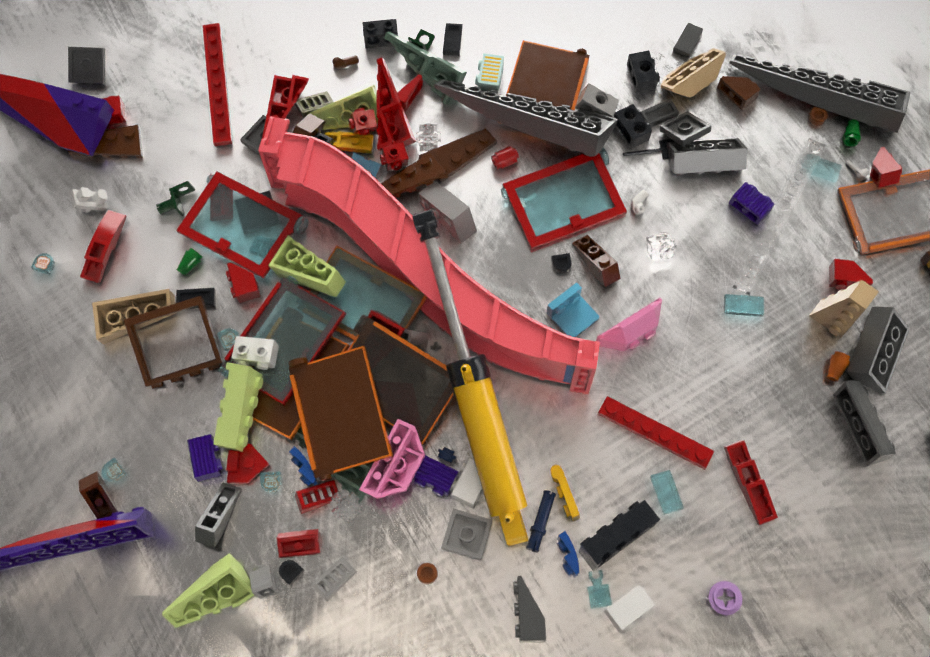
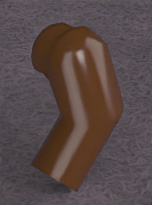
(344, 62)

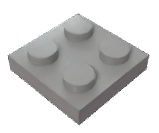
(466, 534)

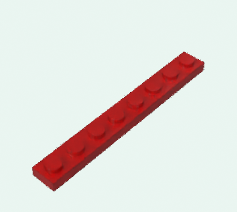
(217, 85)

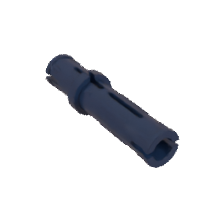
(538, 529)

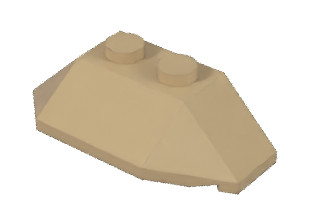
(695, 73)

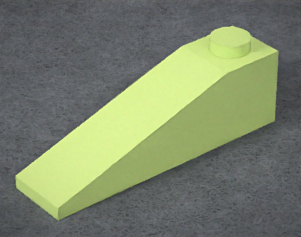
(338, 112)
(217, 588)

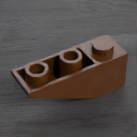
(598, 261)

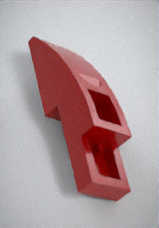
(101, 246)

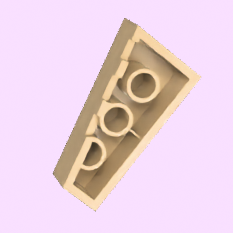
(844, 308)
(110, 313)

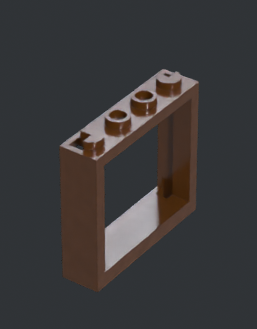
(161, 312)

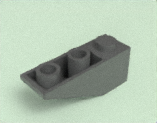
(531, 620)

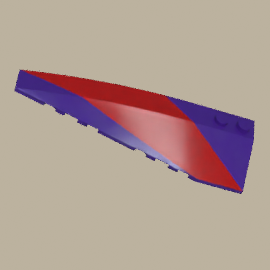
(58, 114)
(79, 538)

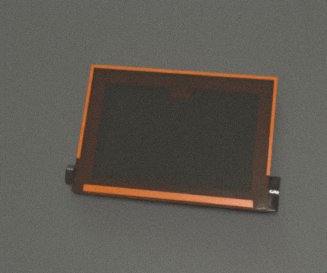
(406, 379)

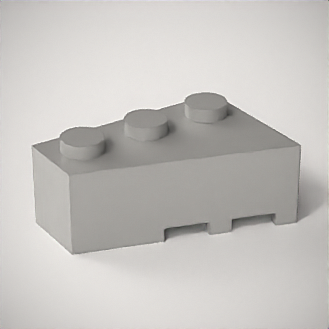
(449, 211)

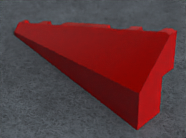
(284, 96)
(392, 120)

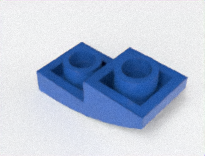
(305, 471)
(570, 561)

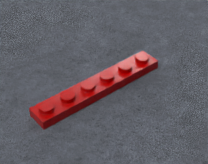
(656, 432)

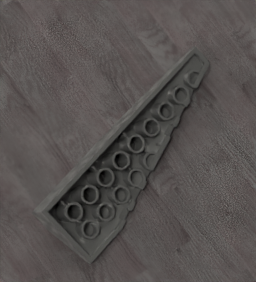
(866, 102)
(570, 128)

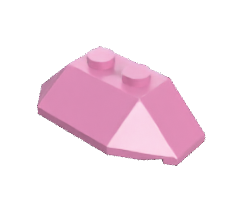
(632, 329)
(396, 472)

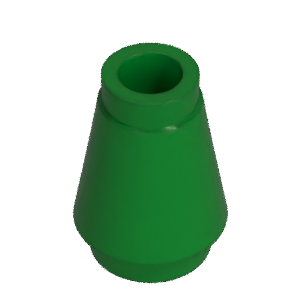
(852, 134)
(189, 261)

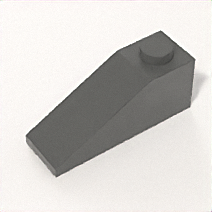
(216, 516)

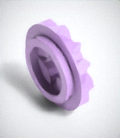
(731, 591)

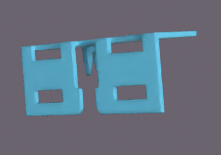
(369, 165)

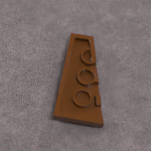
(118, 142)
(462, 151)
(415, 175)

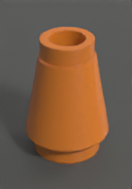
(837, 365)

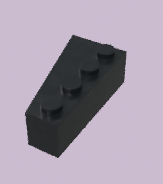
(618, 535)

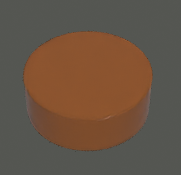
(817, 116)
(427, 573)

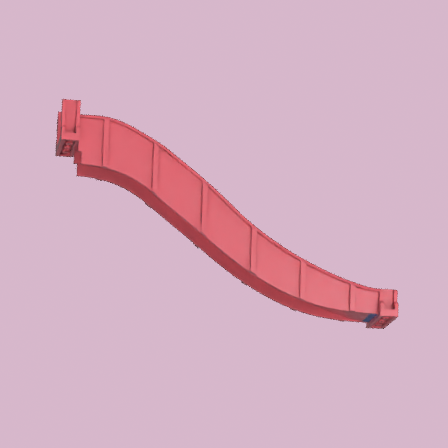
(346, 194)

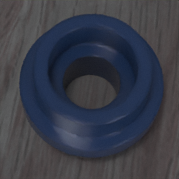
(446, 454)

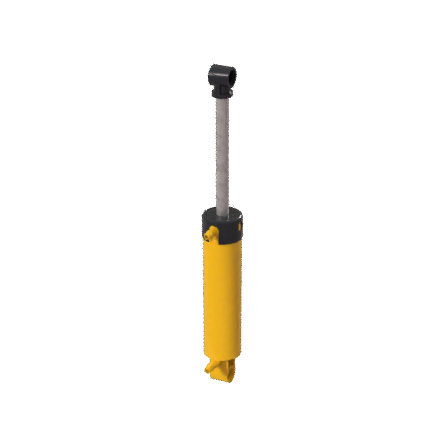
(478, 406)

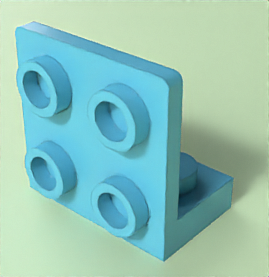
(572, 312)

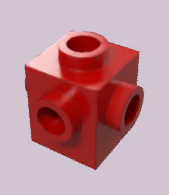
(362, 121)
(394, 156)

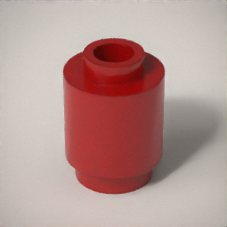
(505, 157)

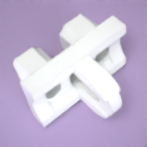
(84, 194)

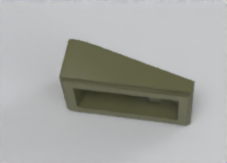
(307, 101)

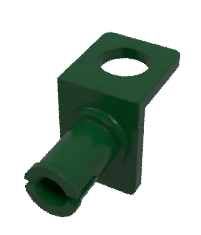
(416, 41)
(174, 201)

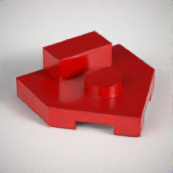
(244, 465)

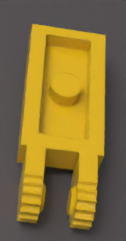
(352, 142)
(564, 491)

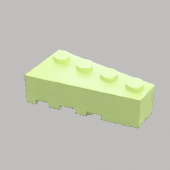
(306, 268)
(237, 406)

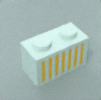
(490, 72)

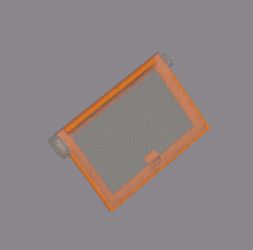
(889, 214)

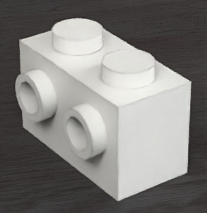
(255, 352)
(630, 608)

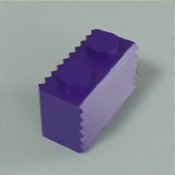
(751, 203)
(205, 458)
(436, 476)

